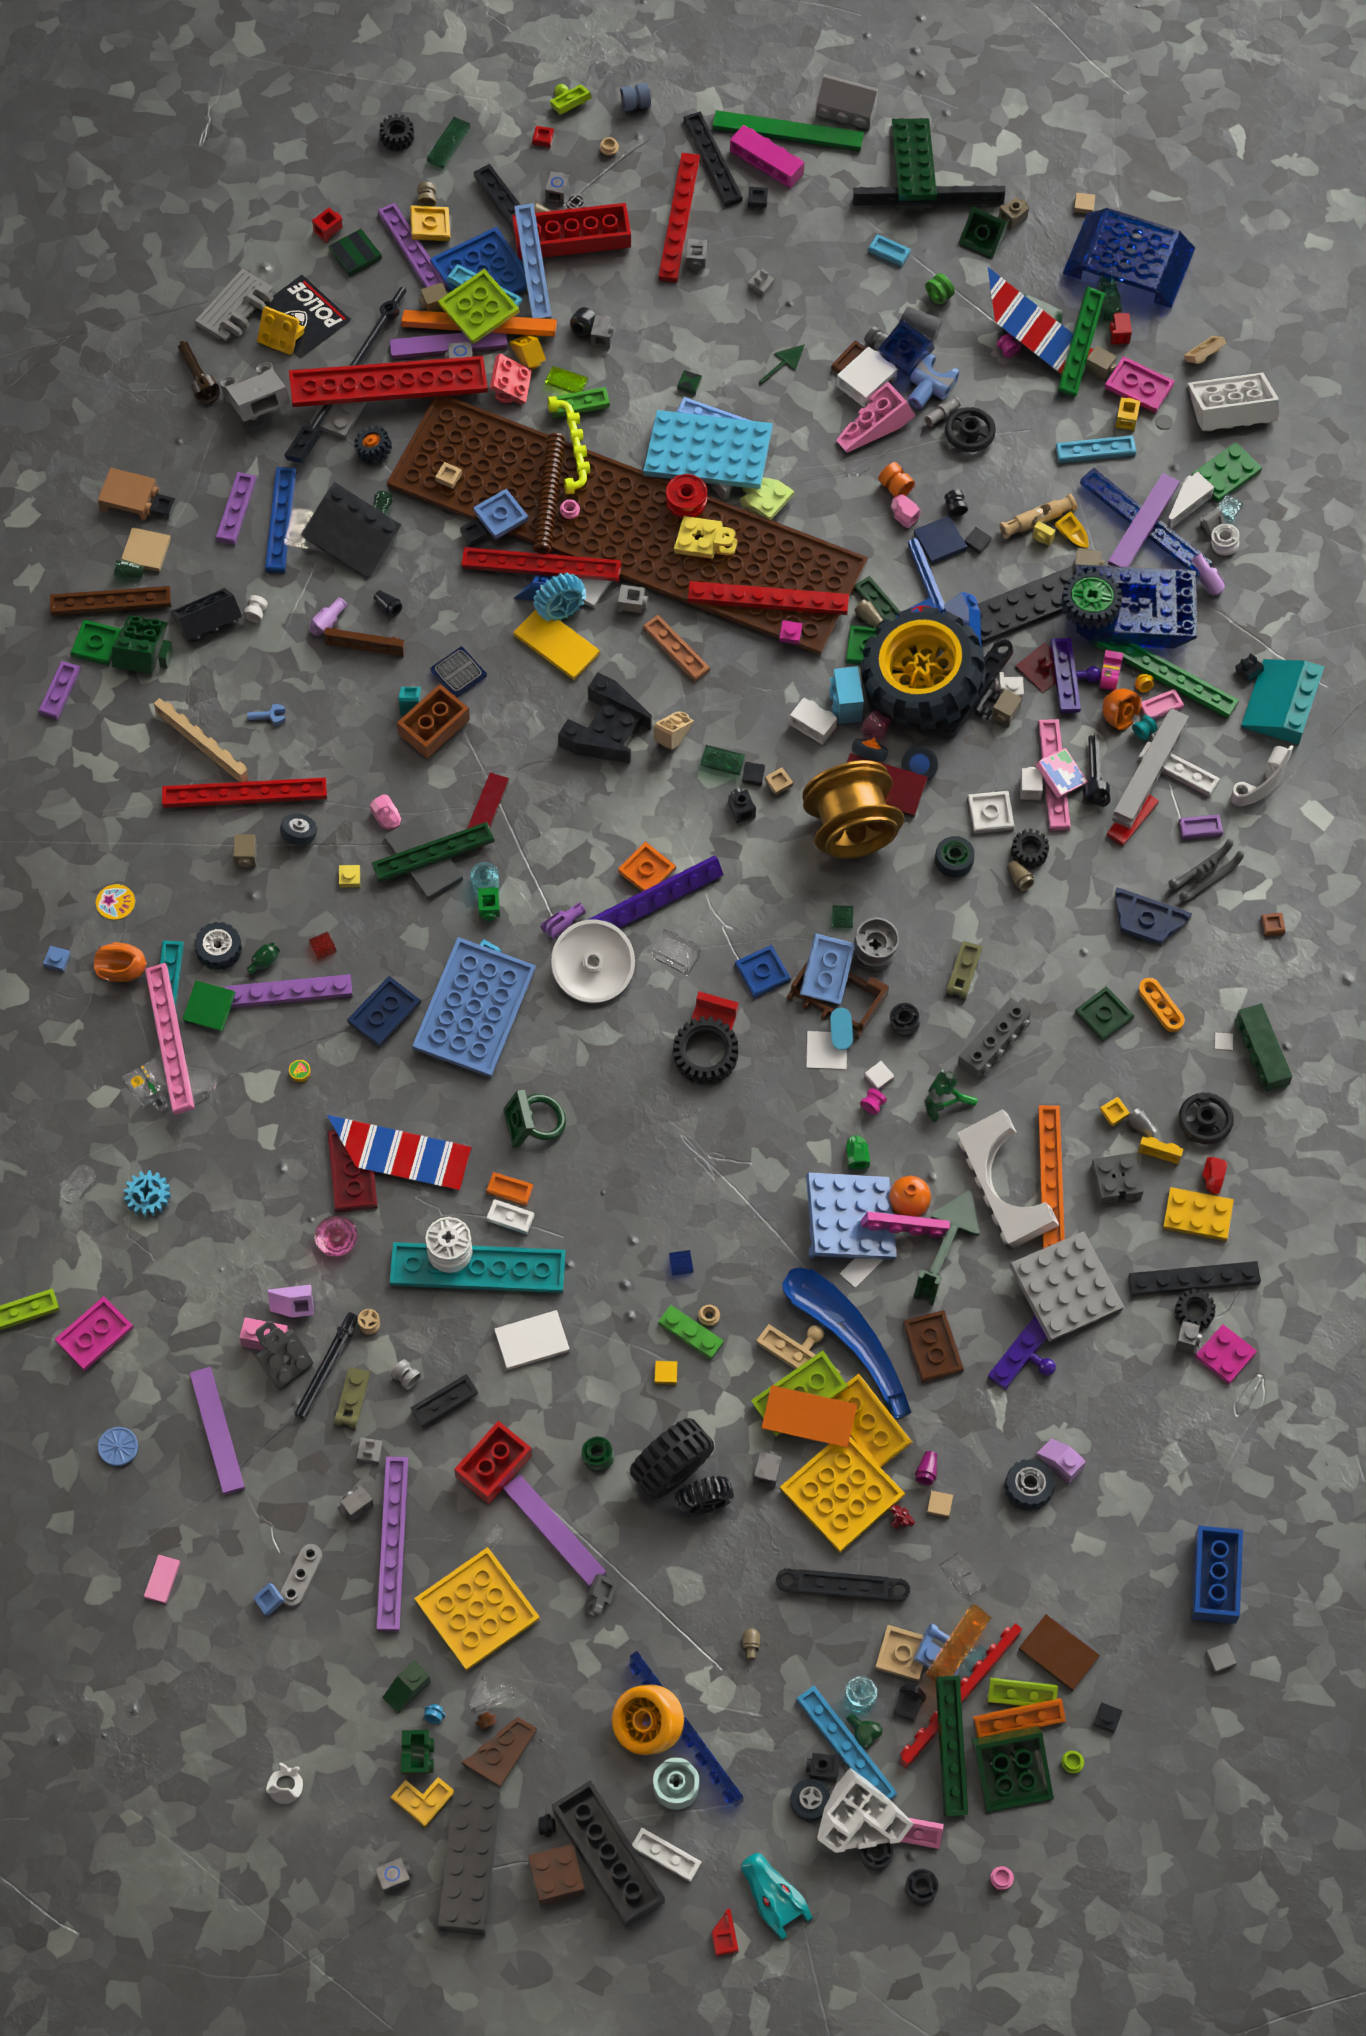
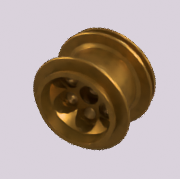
(852, 809)

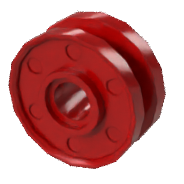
(686, 495)

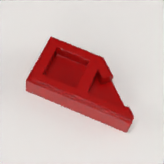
(724, 1935)

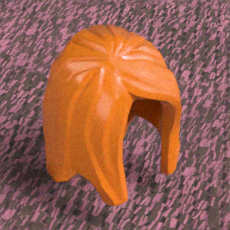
(119, 962)

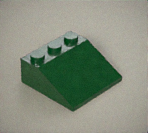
(1012, 1768)

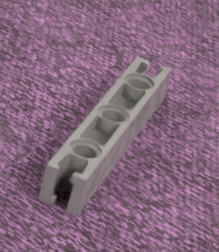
(1150, 768)

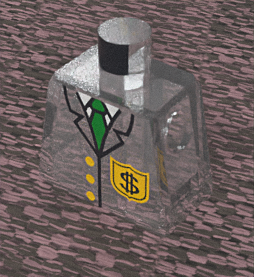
(148, 1085)

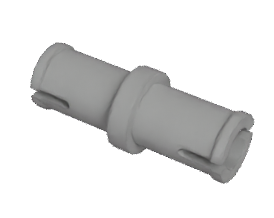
(942, 411)

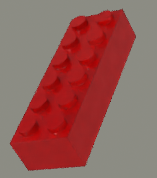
(580, 230)

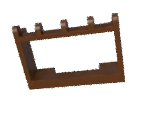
(873, 987)

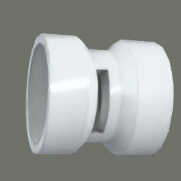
(255, 607)

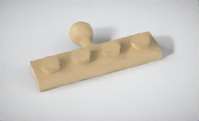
(788, 1349)

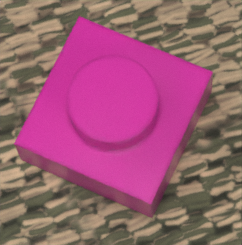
(790, 632)

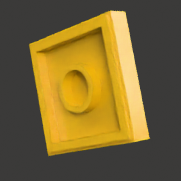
(429, 223)

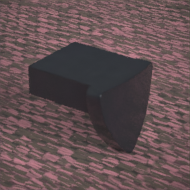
(909, 1701)

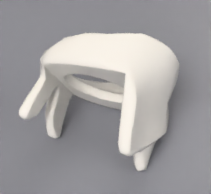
(285, 1795)

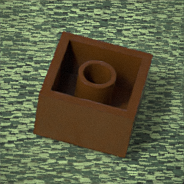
(556, 1875)

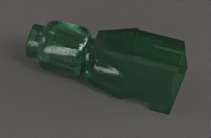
(1112, 299)

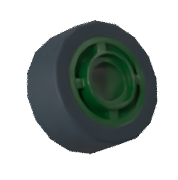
(954, 866)

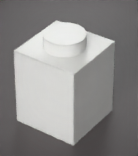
(1030, 784)

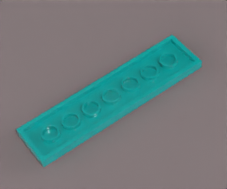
(488, 1269)

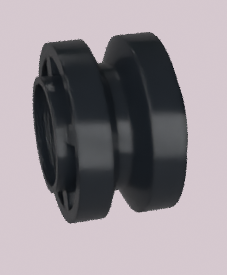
(905, 1028)
(877, 1864)
(917, 1896)

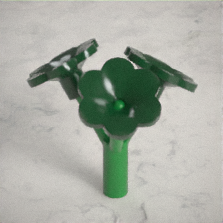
(945, 1084)

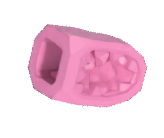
(905, 511)
(385, 812)

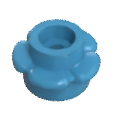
(434, 1714)

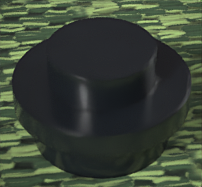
(546, 1825)

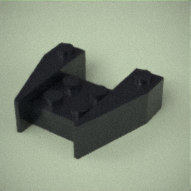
(611, 727)

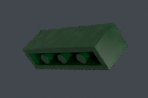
(1263, 1047)

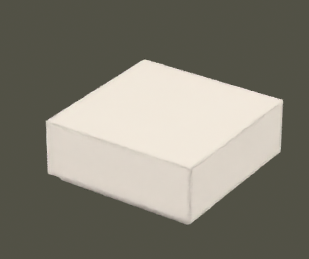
(879, 1075)

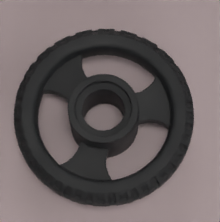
(968, 421)
(1191, 1127)

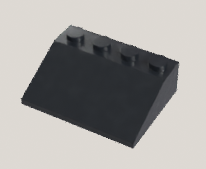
(350, 530)

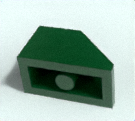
(406, 1686)

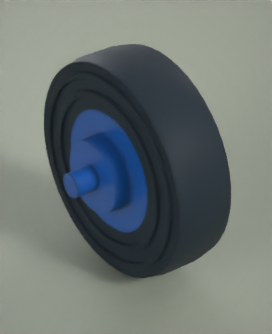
(920, 761)

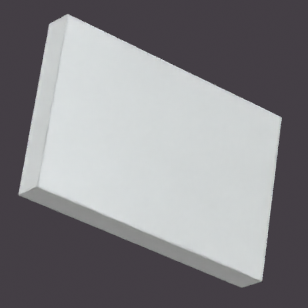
(532, 1340)

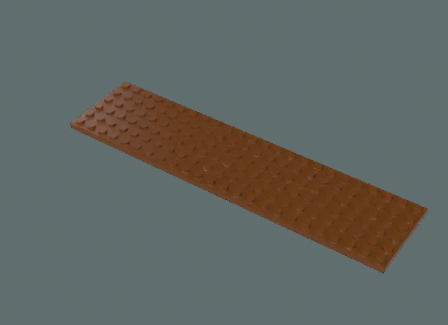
(622, 518)

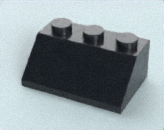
(207, 614)

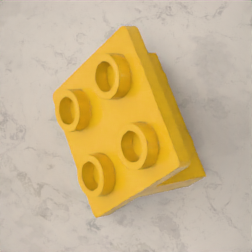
(279, 330)

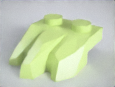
(768, 499)

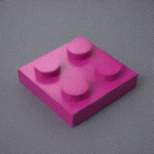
(1225, 1354)

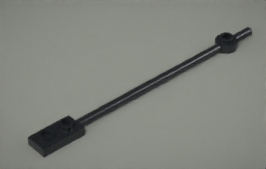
(309, 436)

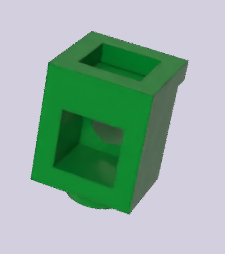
(488, 903)

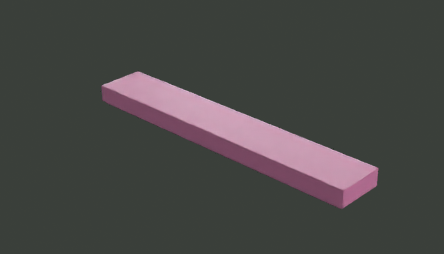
(1056, 807)

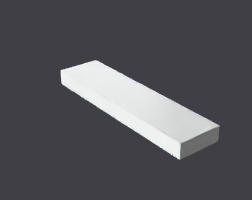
(1187, 773)

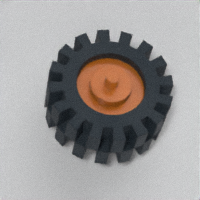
(373, 444)

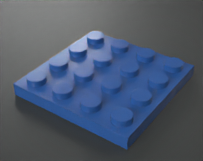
(486, 252)

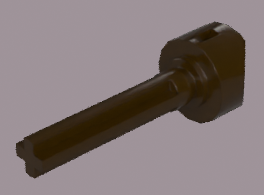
(203, 383)

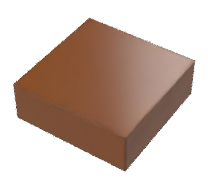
(1273, 924)

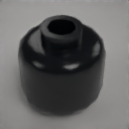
(582, 321)

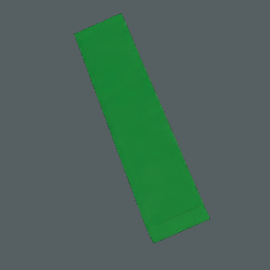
(1081, 342)

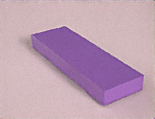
(59, 690)

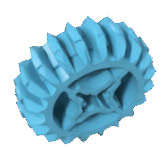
(559, 597)

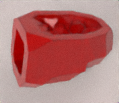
(1214, 1174)

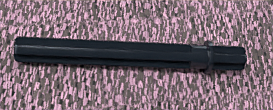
(326, 1365)

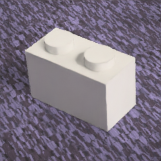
(813, 720)

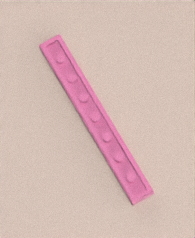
(169, 1039)

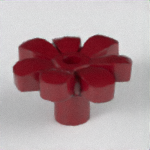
(901, 1517)

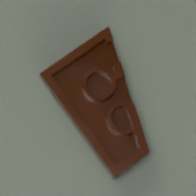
(501, 1753)

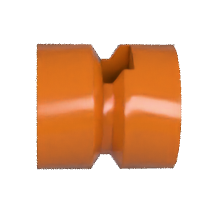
(894, 478)

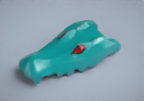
(774, 1896)

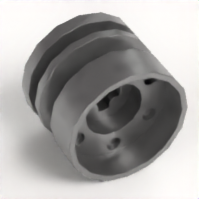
(877, 934)

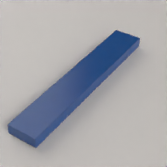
(280, 516)

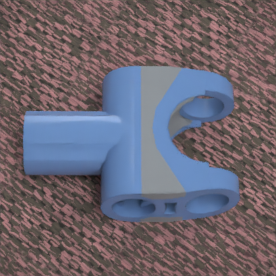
(930, 382)

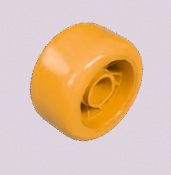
(632, 1720)

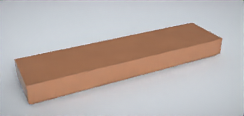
(676, 648)

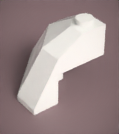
(860, 1816)

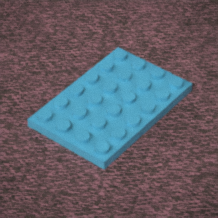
(709, 448)

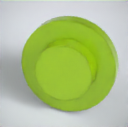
(1072, 1762)

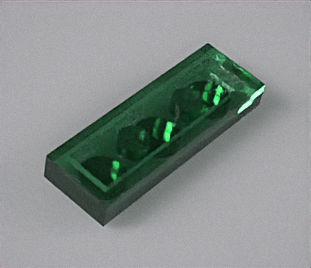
(448, 142)

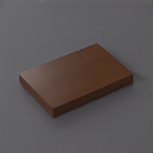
(933, 1346)
(1059, 1652)

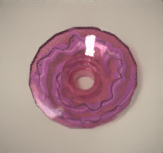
(333, 1227)

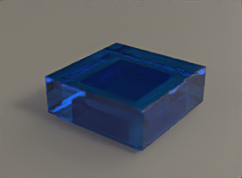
(681, 1262)

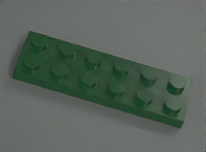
(914, 159)

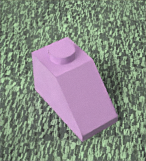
(1062, 1459)

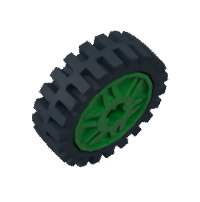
(1091, 599)

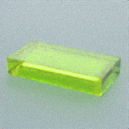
(566, 380)

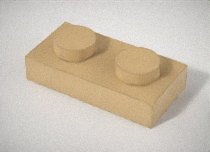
(1200, 352)

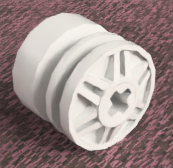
(453, 1255)

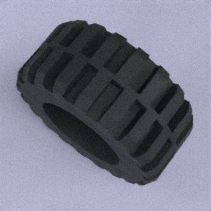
(671, 1458)

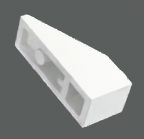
(1193, 494)

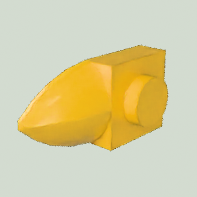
(1073, 530)

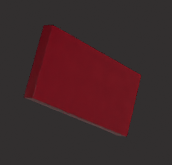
(906, 787)
(352, 1186)

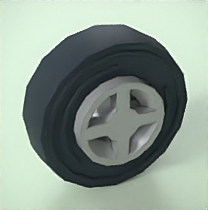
(812, 1791)

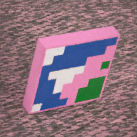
(1061, 773)

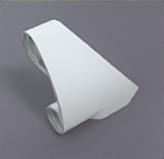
(1274, 773)

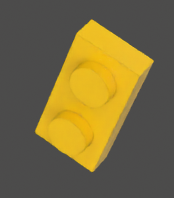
(1154, 1148)

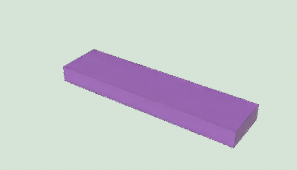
(236, 508)

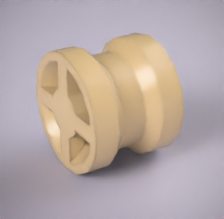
(367, 1317)

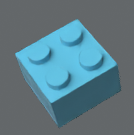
(846, 695)

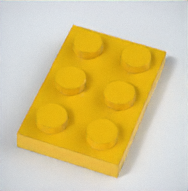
(1198, 1214)

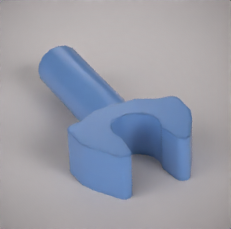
(277, 720)

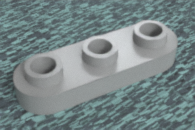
(297, 1584)

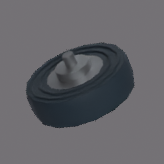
(298, 829)

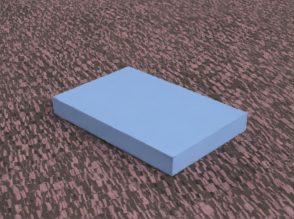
(827, 969)

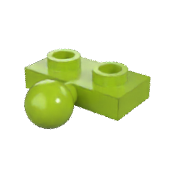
(568, 99)

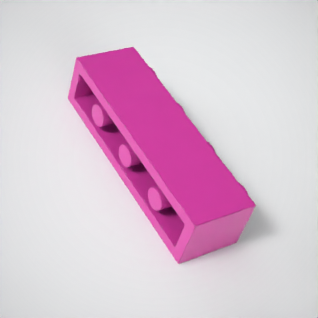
(767, 156)

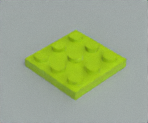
(478, 306)

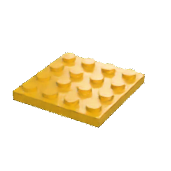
(842, 1492)
(477, 1609)

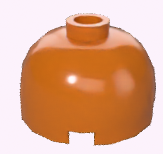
(1121, 707)
(910, 1196)

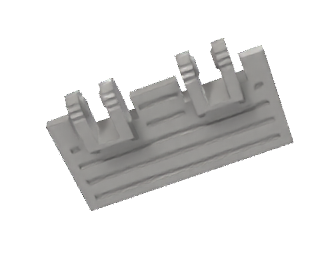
(234, 305)

